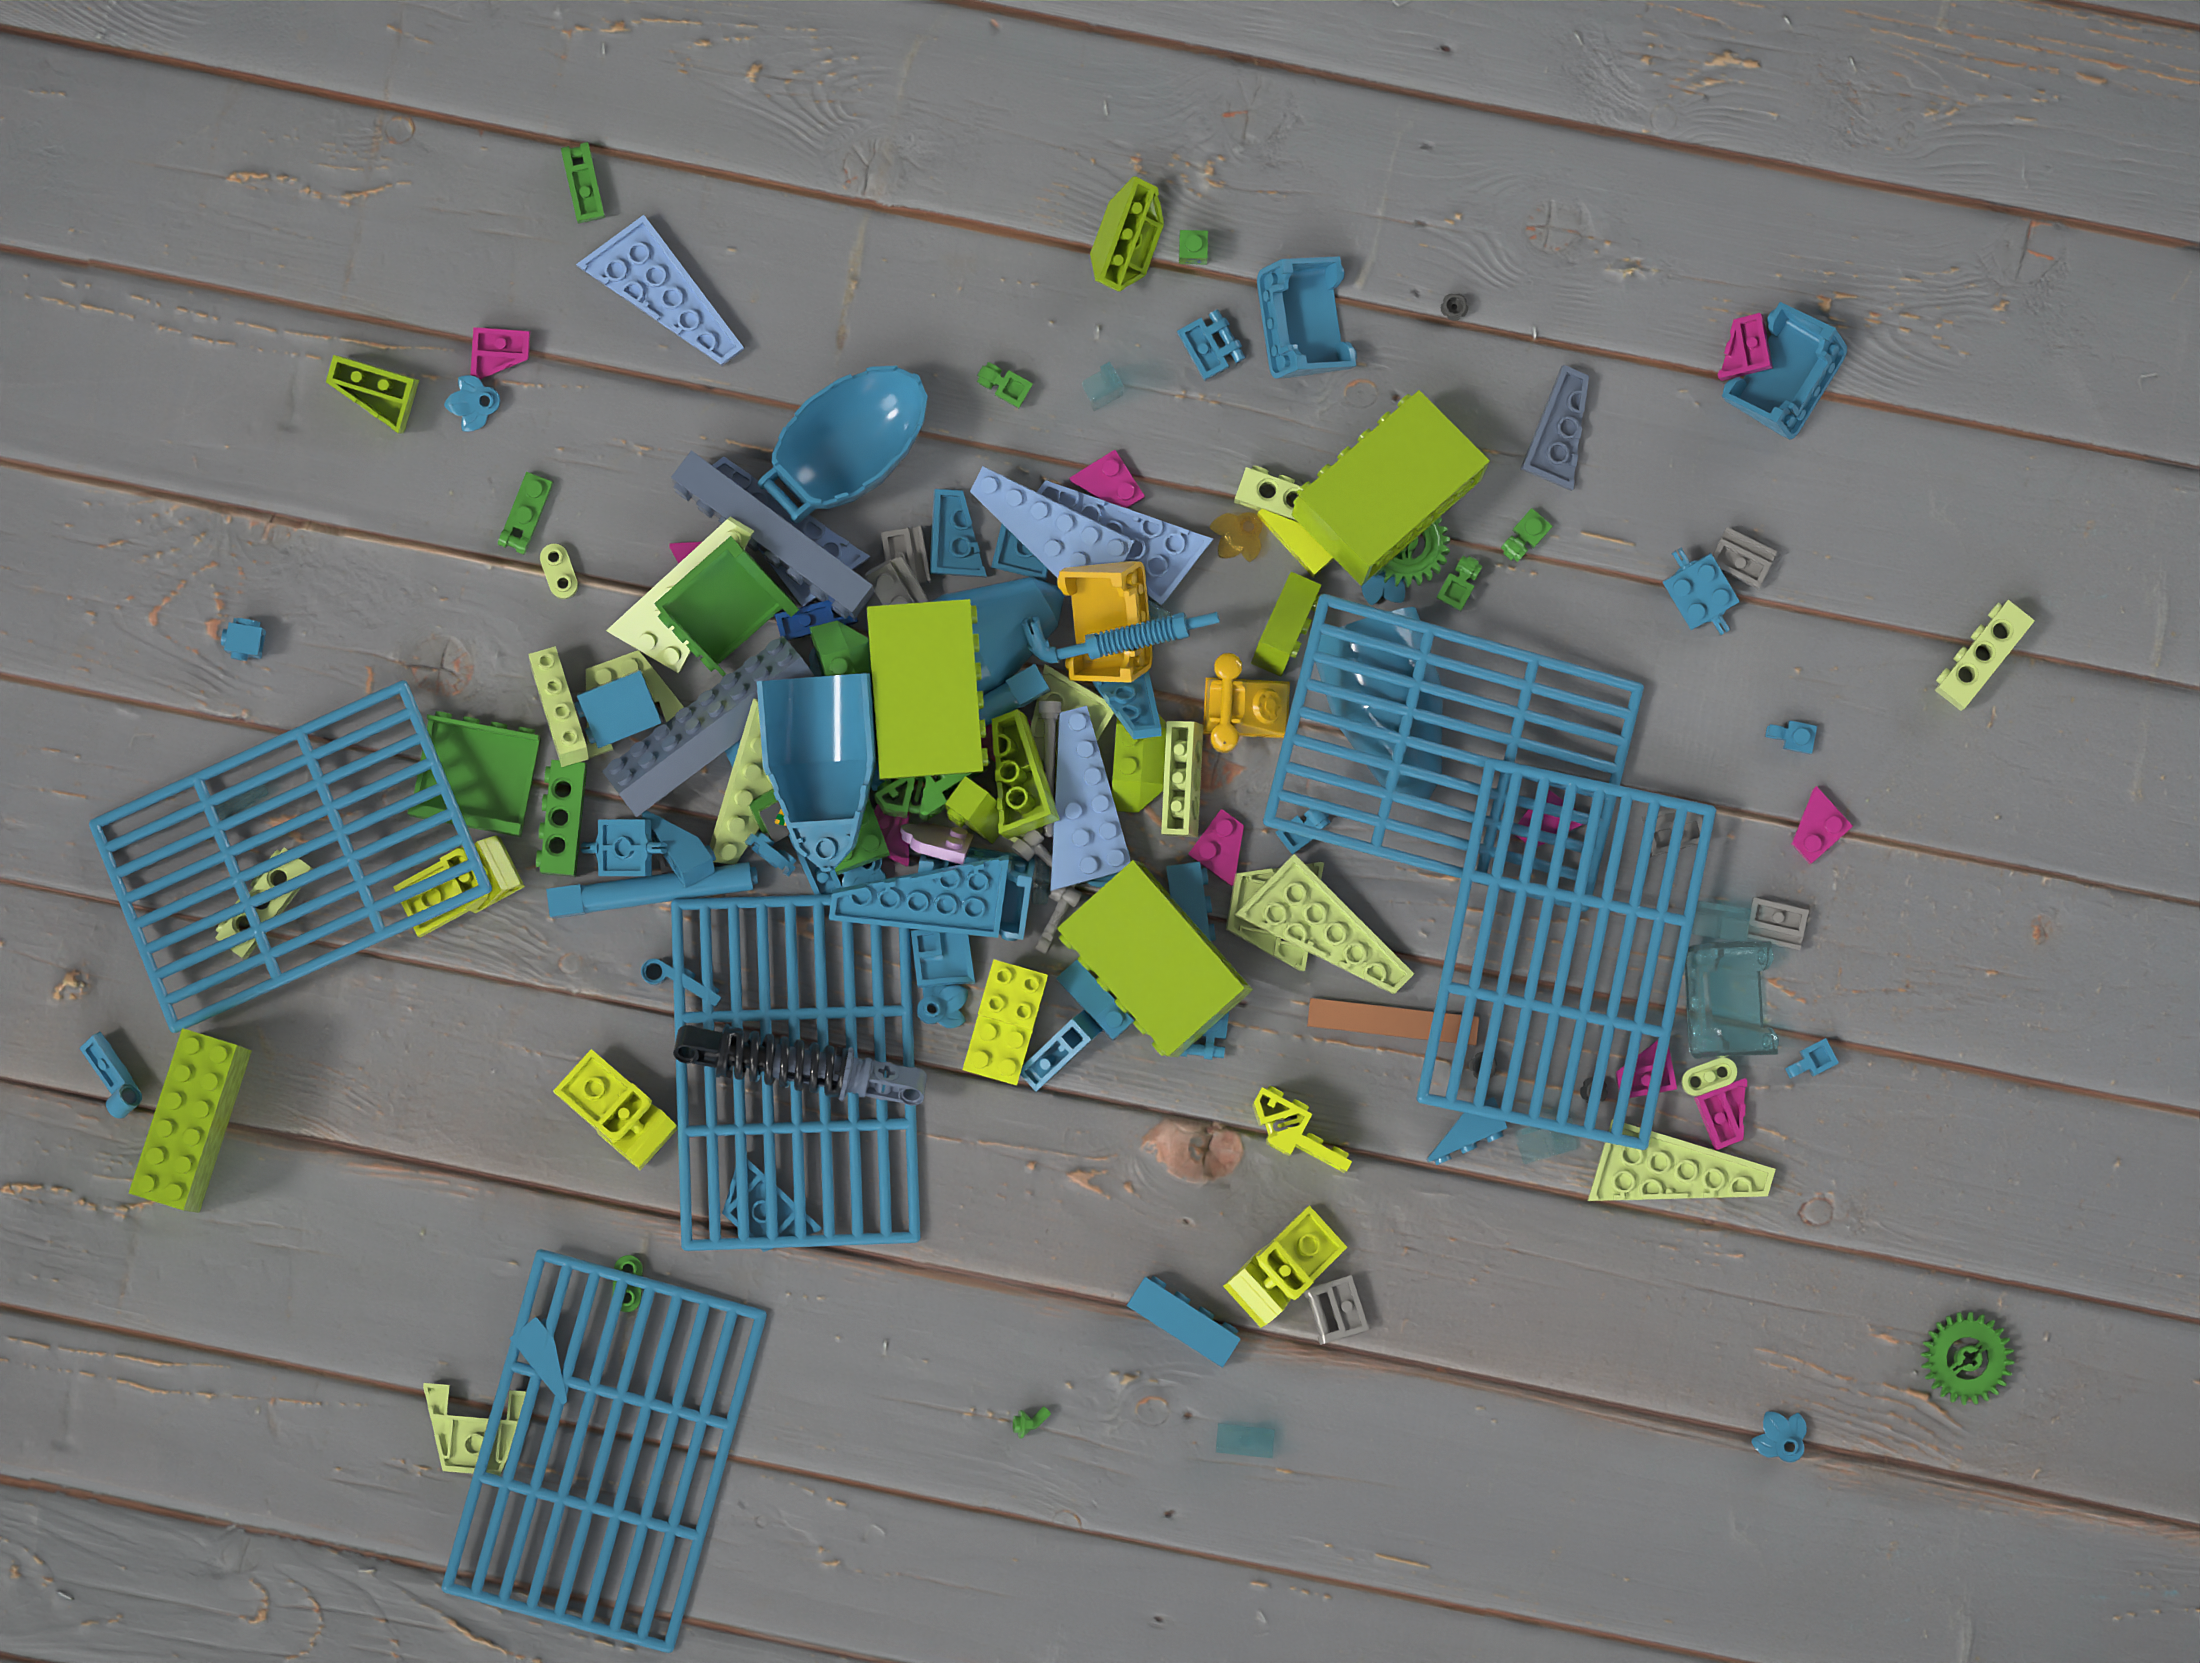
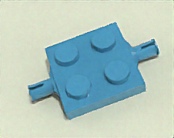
(1700, 591)
(624, 847)

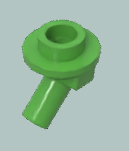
(1023, 1423)

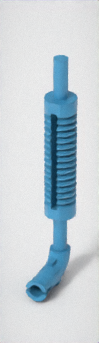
(1116, 640)

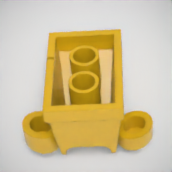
(1242, 705)

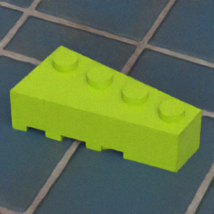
(1022, 785)

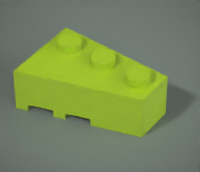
(375, 389)
(1286, 624)
(975, 809)

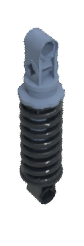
(794, 1063)

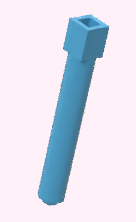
(1015, 693)
(646, 890)

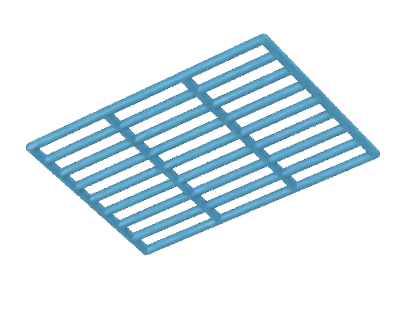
(1403, 739)
(339, 833)
(1555, 1008)
(797, 1126)
(589, 1505)

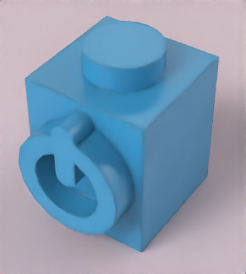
(243, 639)

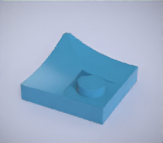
(942, 958)

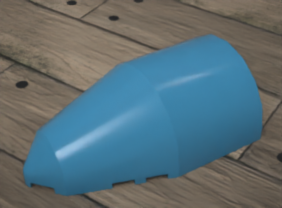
(999, 626)
(1386, 691)
(820, 759)

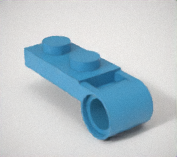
(687, 979)
(114, 1074)

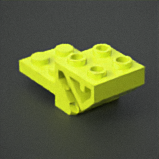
(498, 868)
(1005, 1022)
(1271, 1107)
(616, 1109)
(1285, 1267)

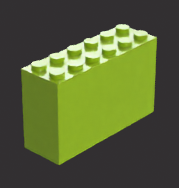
(1389, 486)
(926, 689)
(1153, 960)
(190, 1121)

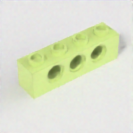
(1249, 495)
(2015, 623)
(558, 706)
(1182, 779)
(274, 908)

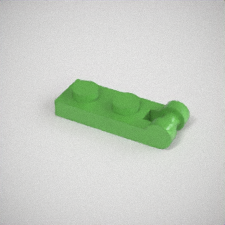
(583, 183)
(525, 512)

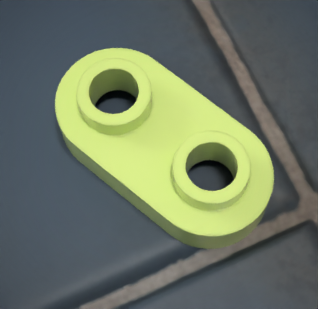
(559, 570)
(1708, 1076)

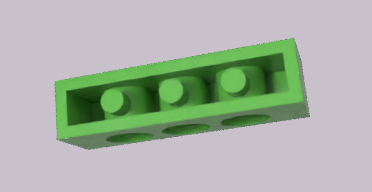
(565, 862)

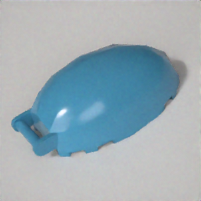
(846, 439)

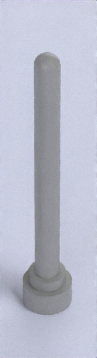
(1049, 713)

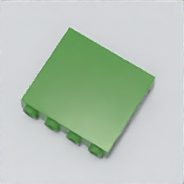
(722, 603)
(486, 770)

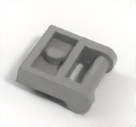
(1345, 1307)

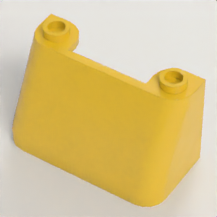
(1105, 600)

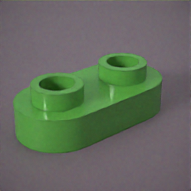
(634, 1291)

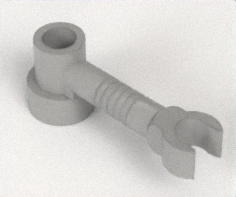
(1031, 845)
(1064, 897)

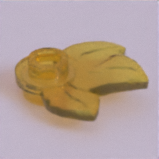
(1235, 538)

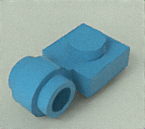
(1296, 842)

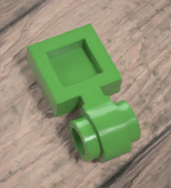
(1011, 388)
(1530, 530)
(1456, 589)

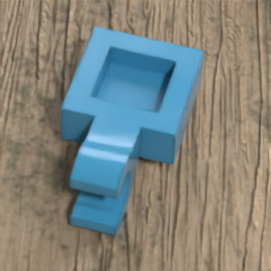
(1796, 737)
(1815, 1058)

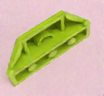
(1127, 235)
(1137, 769)

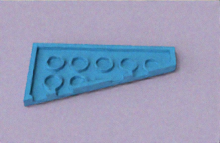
(945, 899)

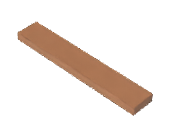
(1384, 1020)

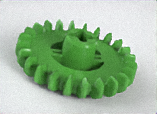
(1407, 568)
(1988, 1340)

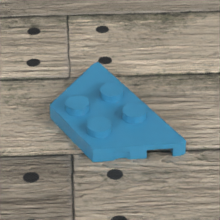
(757, 1207)

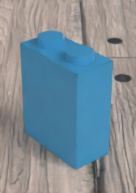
(617, 709)

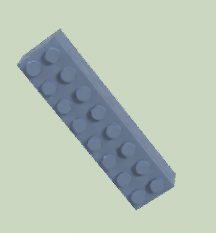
(774, 536)
(700, 730)

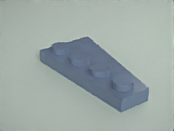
(1556, 439)

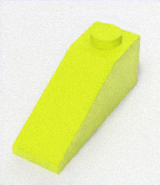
(1297, 542)

